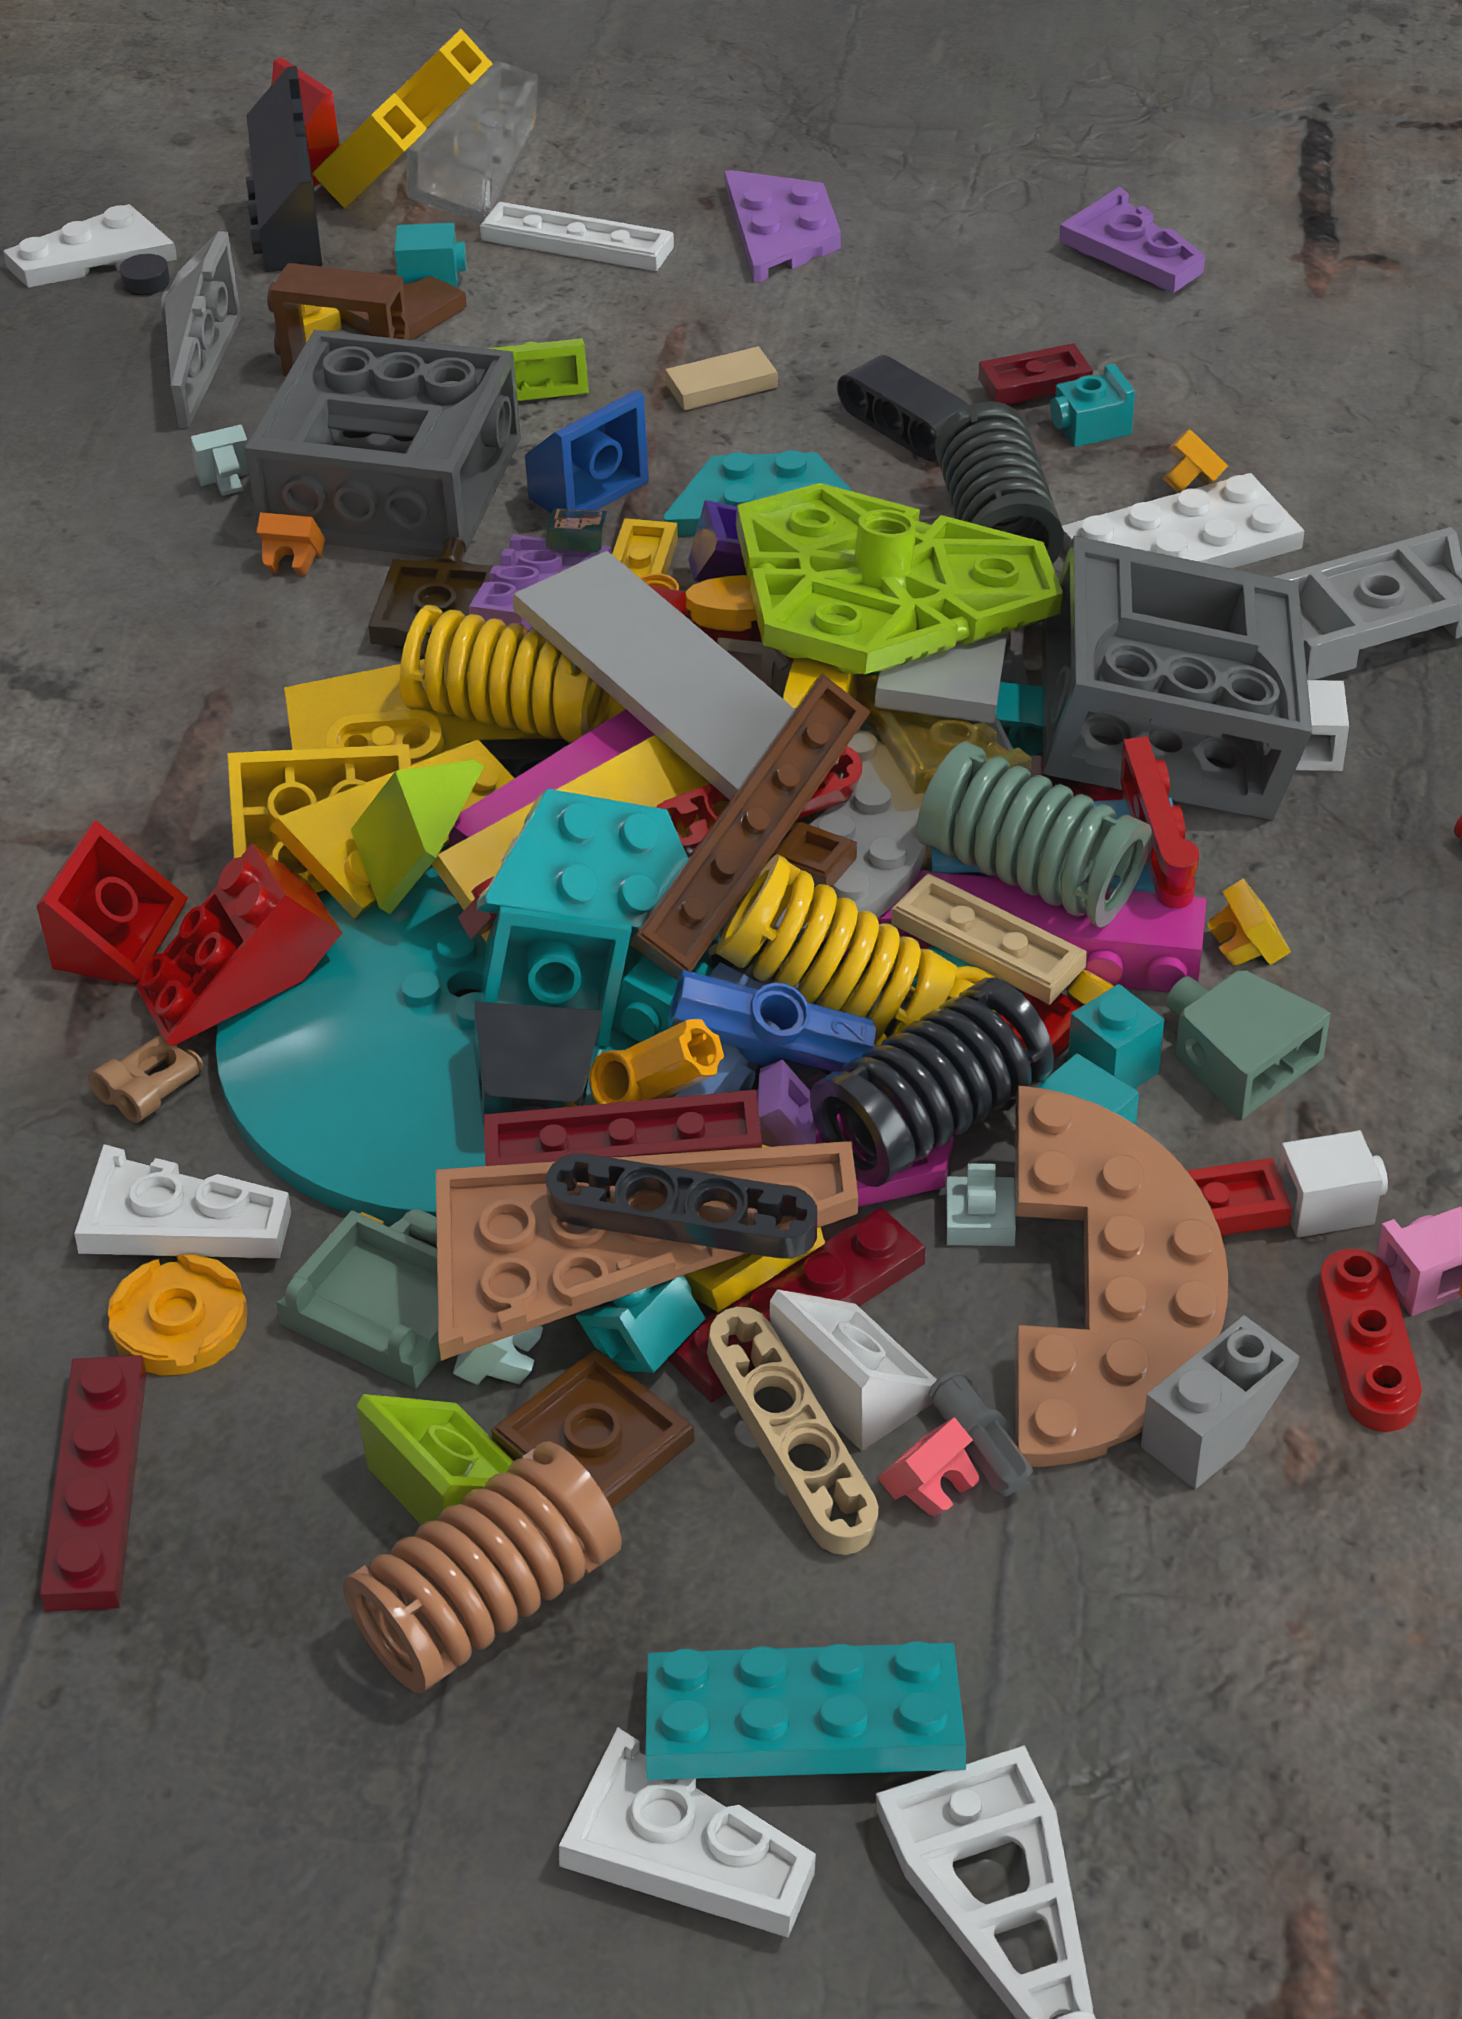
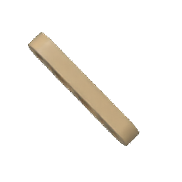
(798, 1425)

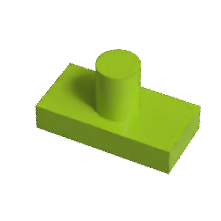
(549, 368)

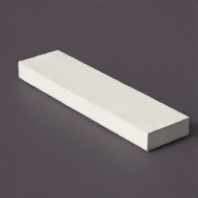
(577, 236)

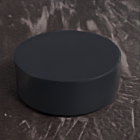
(144, 274)

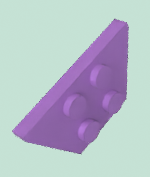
(781, 220)

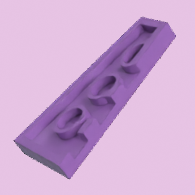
(520, 567)

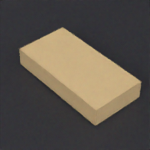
(721, 378)

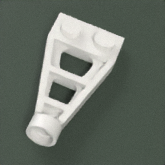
(973, 1812)

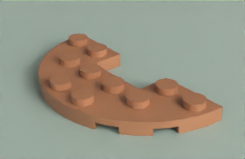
(1149, 1275)

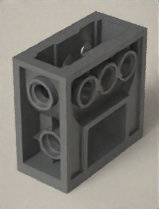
(426, 447)
(1176, 626)

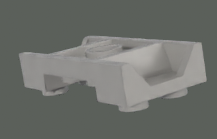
(1378, 598)

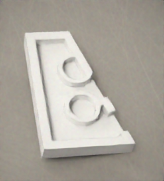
(87, 244)

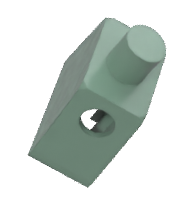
(1246, 1037)

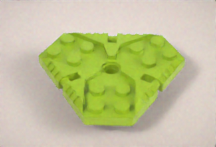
(876, 586)

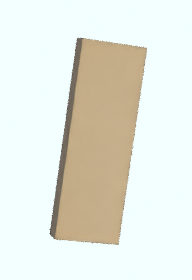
(989, 938)

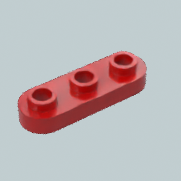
(1359, 1296)

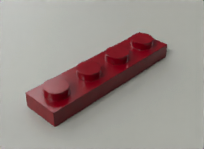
(625, 1128)
(846, 1269)
(94, 1484)

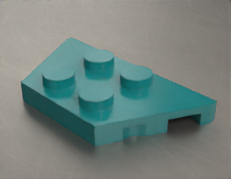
(745, 478)
(588, 860)

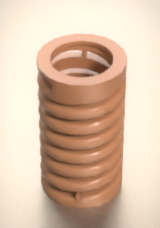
(482, 1566)

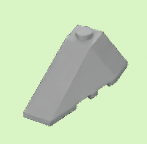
(200, 322)

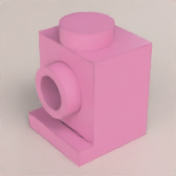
(1424, 1259)

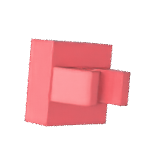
(921, 1467)

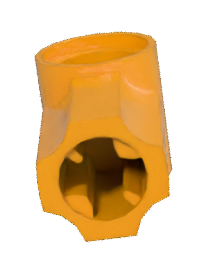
(657, 1065)

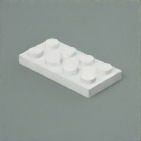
(1212, 524)

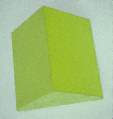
(410, 824)
(427, 1452)

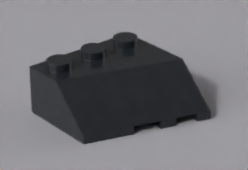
(282, 181)

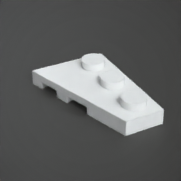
(172, 1214)
(684, 1845)

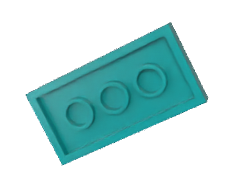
(803, 1711)

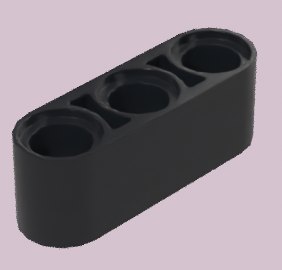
(898, 403)

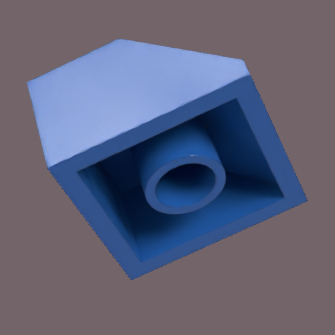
(591, 458)

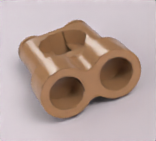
(135, 1092)

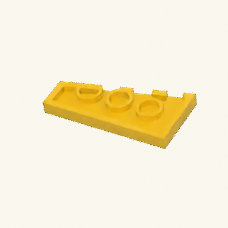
(322, 831)

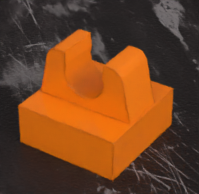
(289, 536)

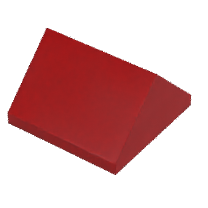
(106, 909)

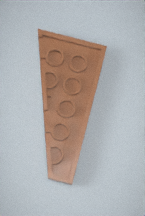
(518, 1266)

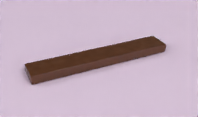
(749, 828)

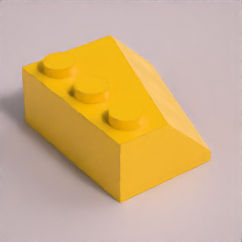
(285, 780)

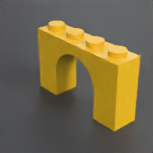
(402, 119)

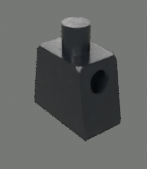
(533, 1056)

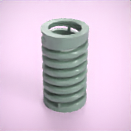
(1032, 833)

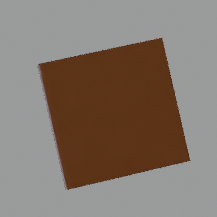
(601, 1420)

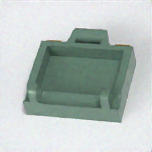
(372, 1295)

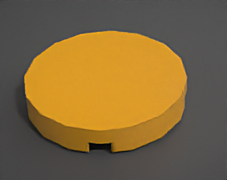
(722, 603)
(178, 1314)

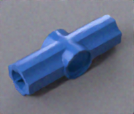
(806, 1032)

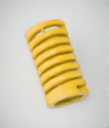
(498, 676)
(785, 885)

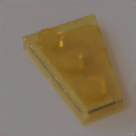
(924, 741)

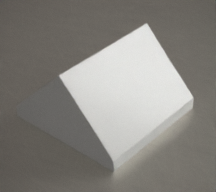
(850, 1365)

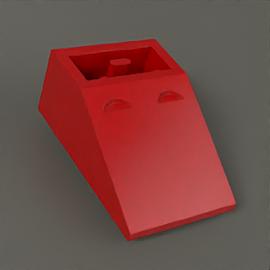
(237, 948)

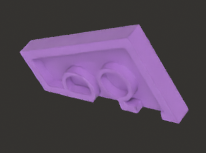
(1132, 242)

